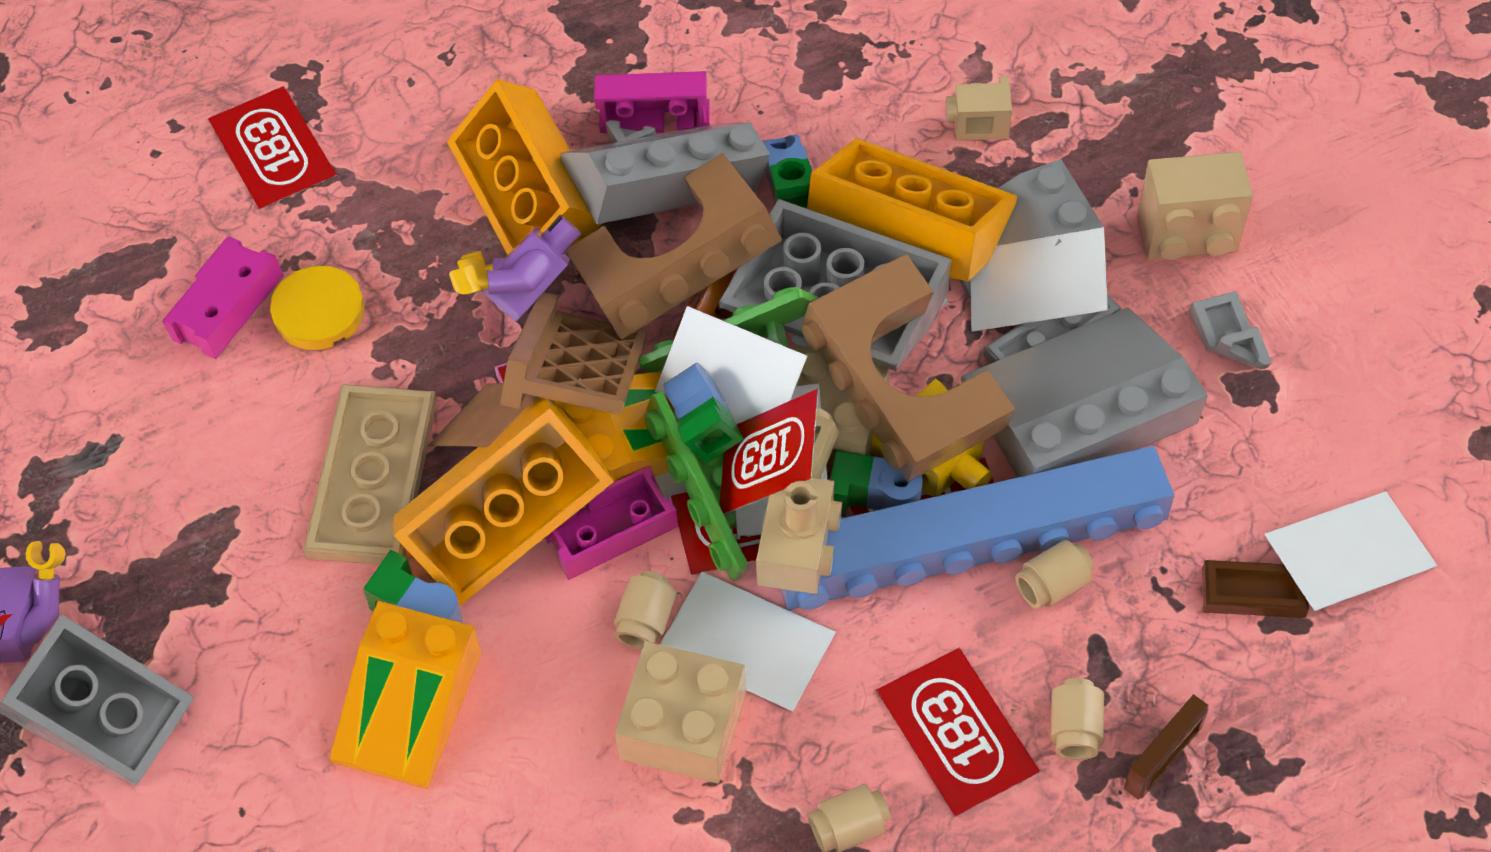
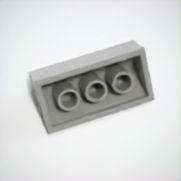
(649, 171)

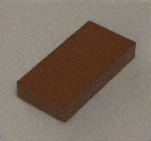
(1251, 590)
(1166, 747)

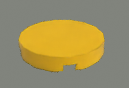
(317, 307)

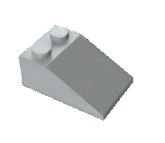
(1045, 207)
(95, 702)

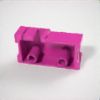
(645, 98)
(223, 297)
(613, 523)

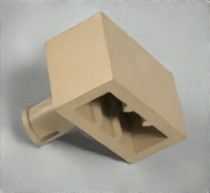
(795, 536)

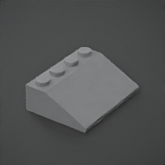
(827, 254)
(1093, 394)

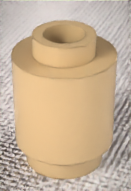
(1054, 574)
(644, 609)
(1077, 719)
(849, 819)

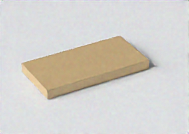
(369, 472)

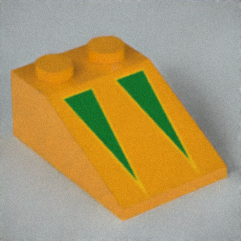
(623, 439)
(405, 694)

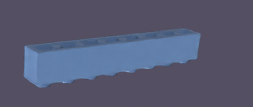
(992, 524)

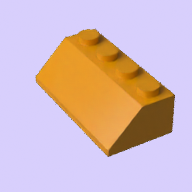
(515, 166)
(913, 204)
(502, 499)

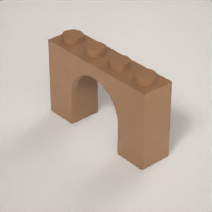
(641, 289)
(913, 429)

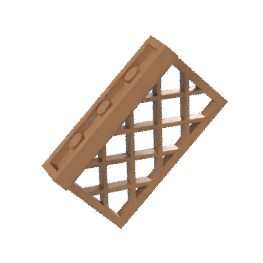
(542, 345)

